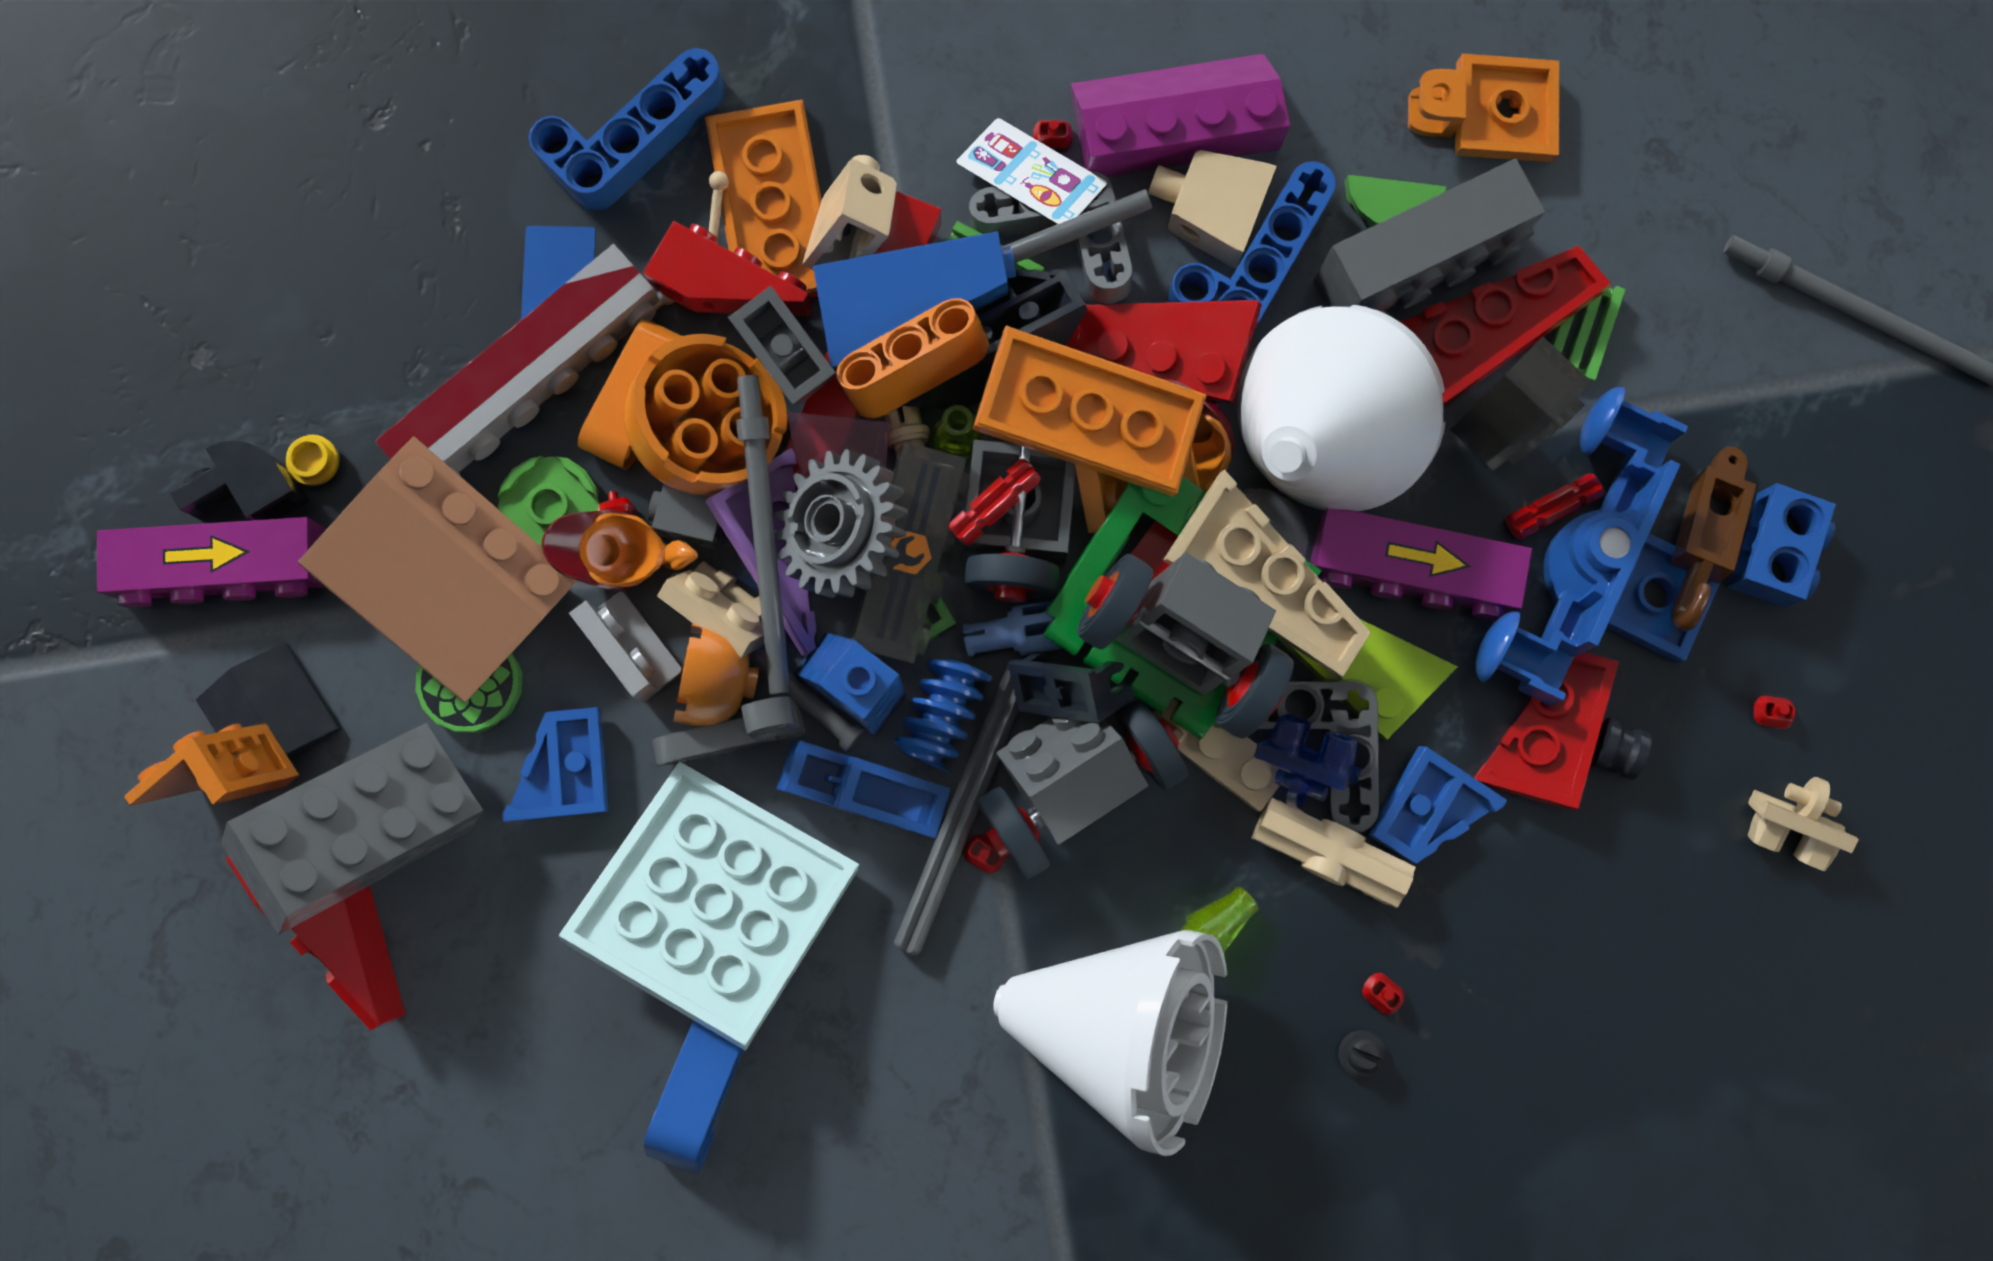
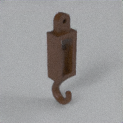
(1709, 541)

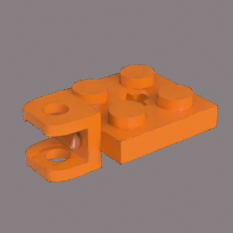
(1466, 104)

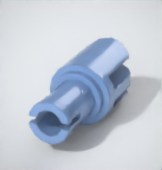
(1020, 630)

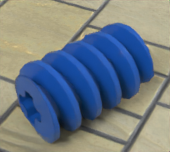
(941, 712)

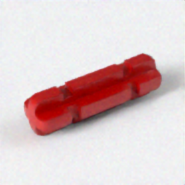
(994, 501)
(1554, 506)

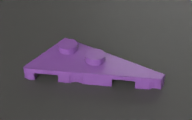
(733, 514)

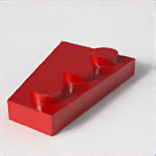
(1553, 745)

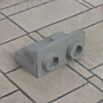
(628, 645)

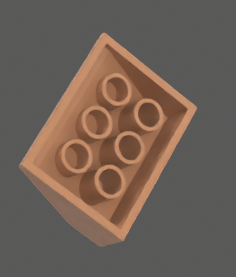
(437, 569)

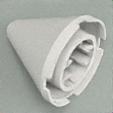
(1341, 408)
(1128, 1031)

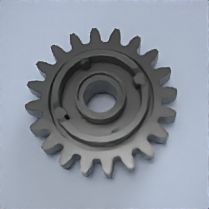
(840, 524)

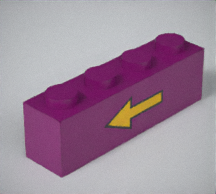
(206, 560)
(1420, 563)

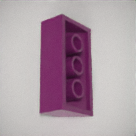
(1173, 112)

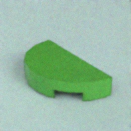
(1384, 198)

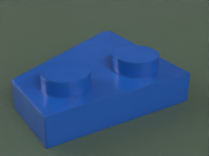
(564, 769)
(1430, 806)

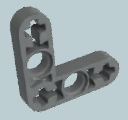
(1090, 254)
(761, 724)
(1362, 728)

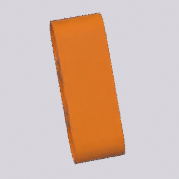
(913, 358)
(604, 427)

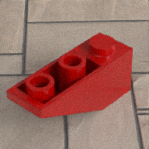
(712, 278)

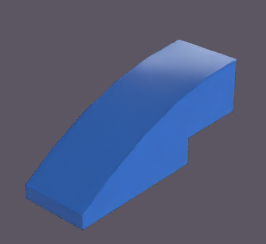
(863, 788)

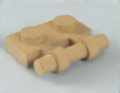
(717, 604)

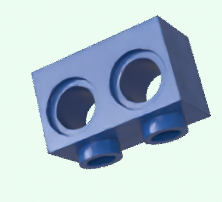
(1770, 539)

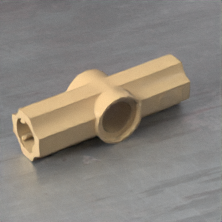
(1334, 853)

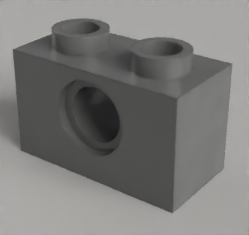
(782, 346)

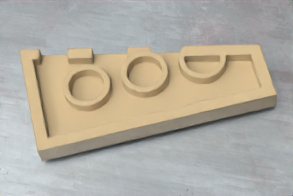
(1254, 556)

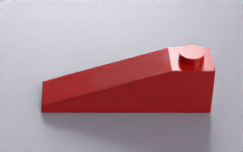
(355, 953)

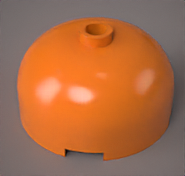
(687, 410)

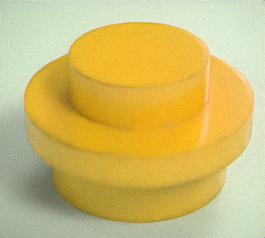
(312, 460)

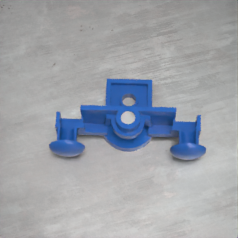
(1602, 562)

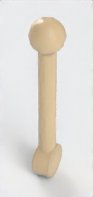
(718, 182)

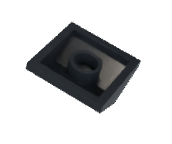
(273, 692)

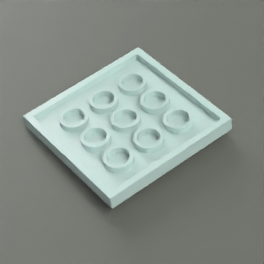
(710, 905)

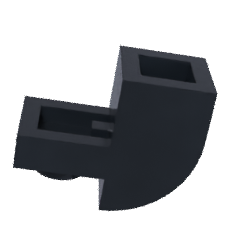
(244, 475)

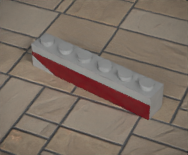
(528, 363)

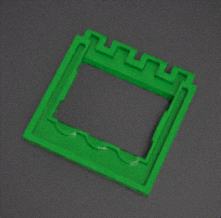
(1150, 683)

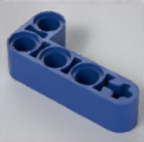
(632, 123)
(1267, 249)
(692, 1100)

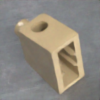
(856, 197)
(1215, 201)

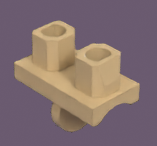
(1820, 837)

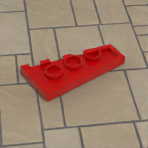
(1504, 318)
(1174, 340)

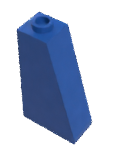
(884, 290)
(853, 680)

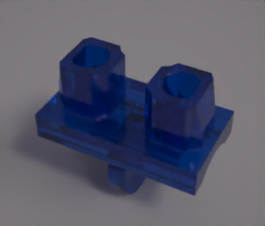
(1331, 766)

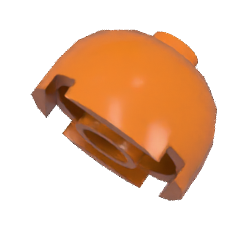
(713, 680)

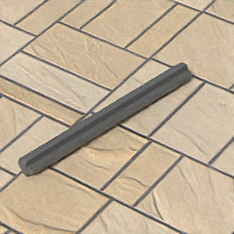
(958, 819)

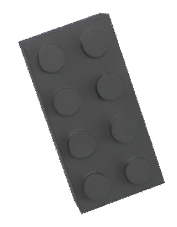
(1433, 242)
(350, 827)

